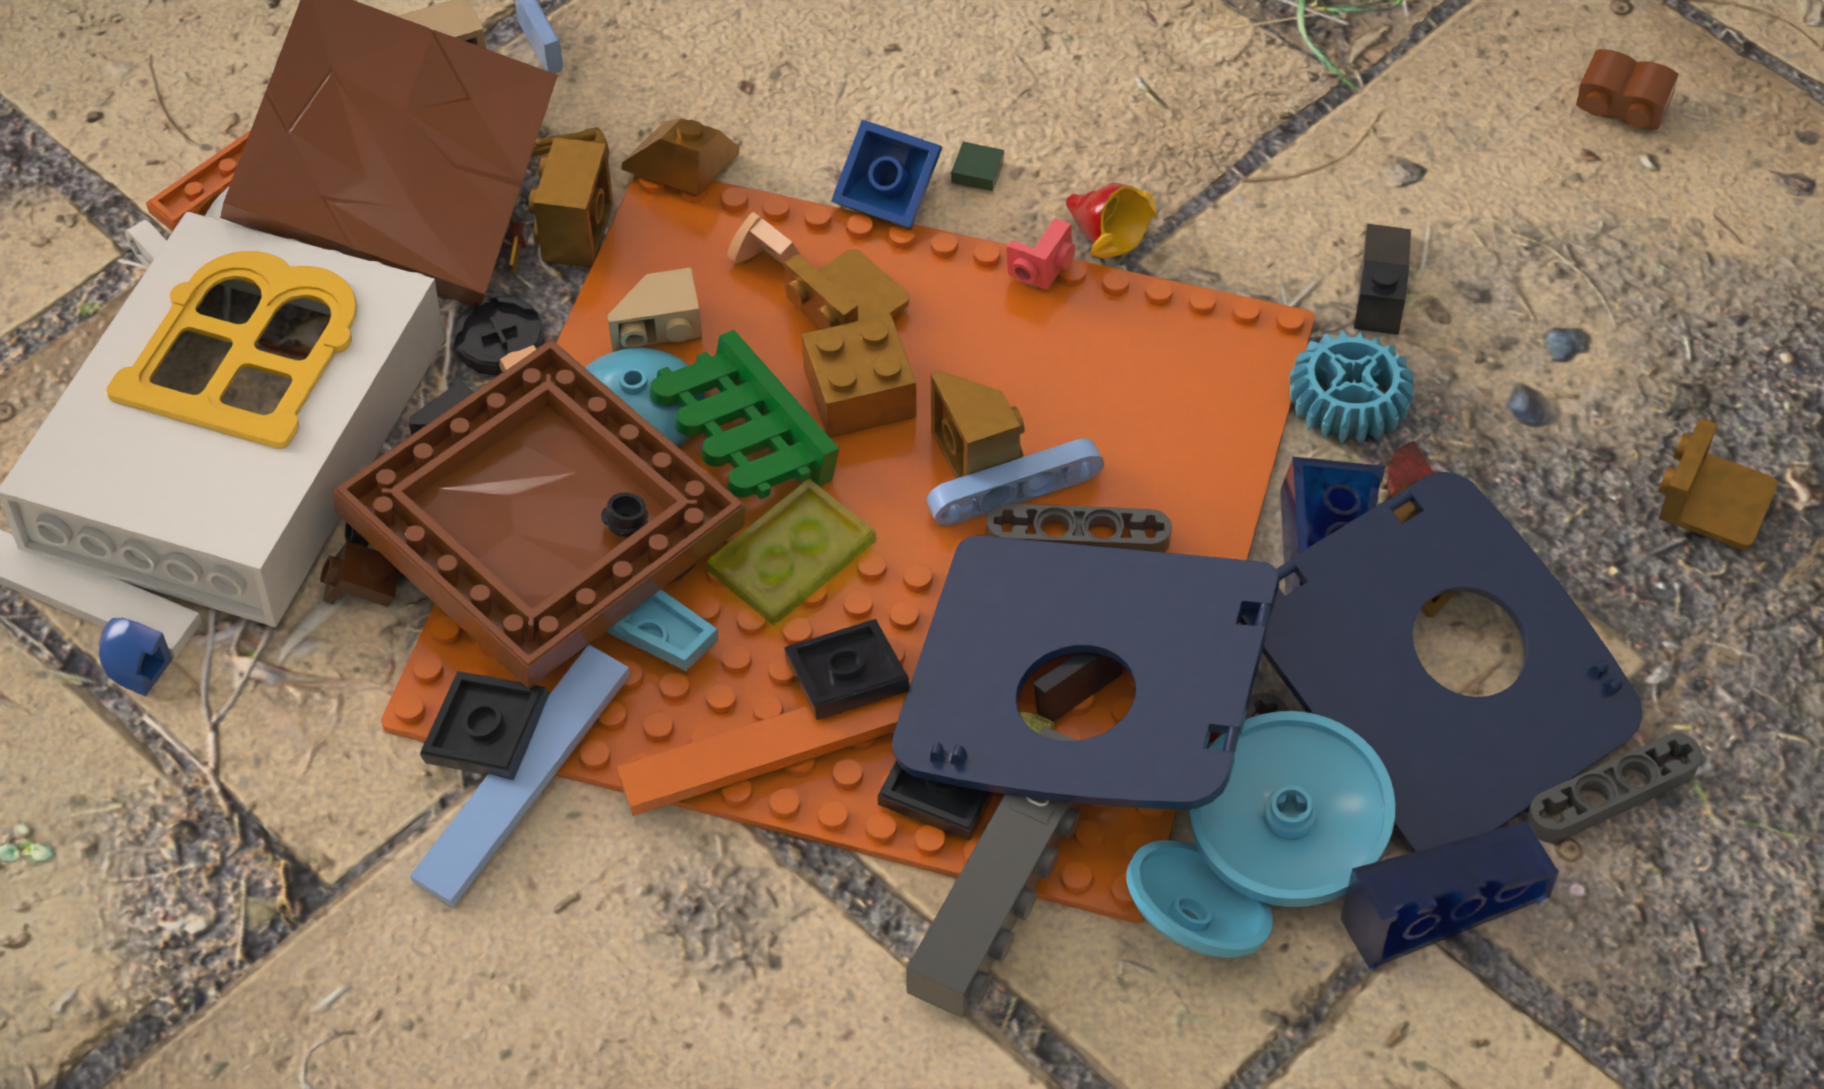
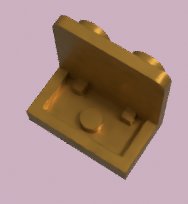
(842, 290)
(1714, 493)

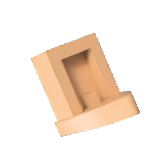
(758, 236)

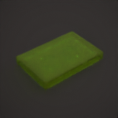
(791, 551)

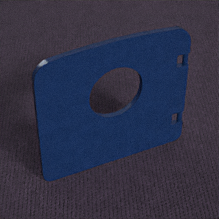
(1031, 601)
(1451, 757)

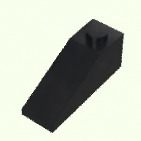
(1383, 279)

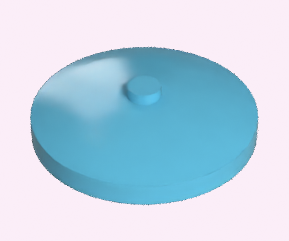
(1296, 811)

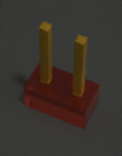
(519, 239)

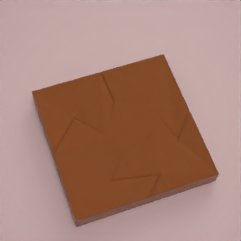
(390, 145)
(506, 503)

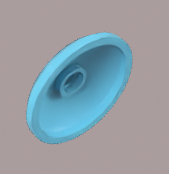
(639, 366)
(1193, 904)

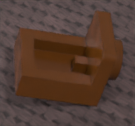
(359, 573)

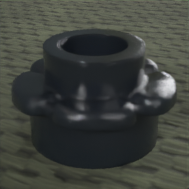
(625, 514)

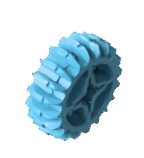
(1352, 399)

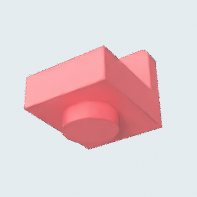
(1045, 261)

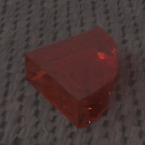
(1406, 468)

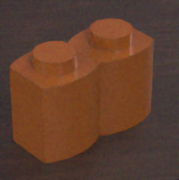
(1627, 89)

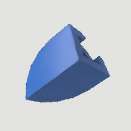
(133, 654)

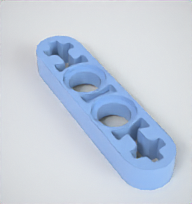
(1015, 481)

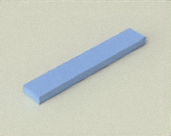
(502, 802)

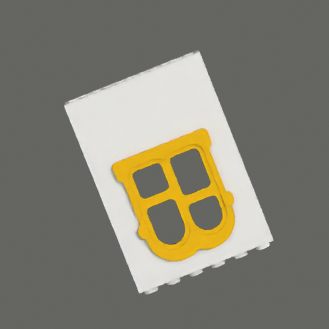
(201, 491)

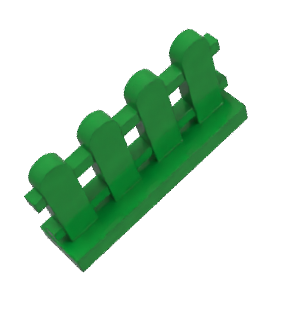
(770, 414)

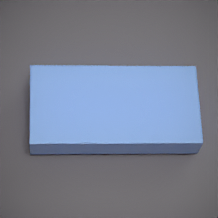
(540, 34)

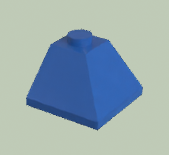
(886, 174)

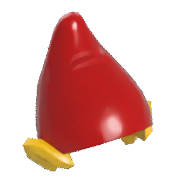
(1113, 217)

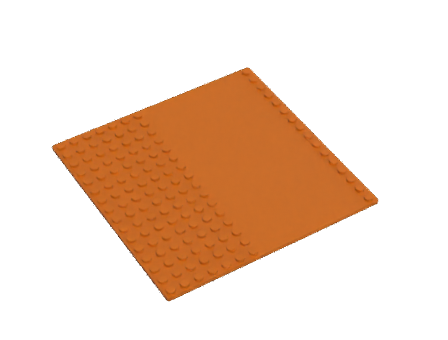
(1160, 373)

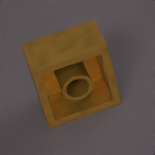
(572, 202)
(859, 375)

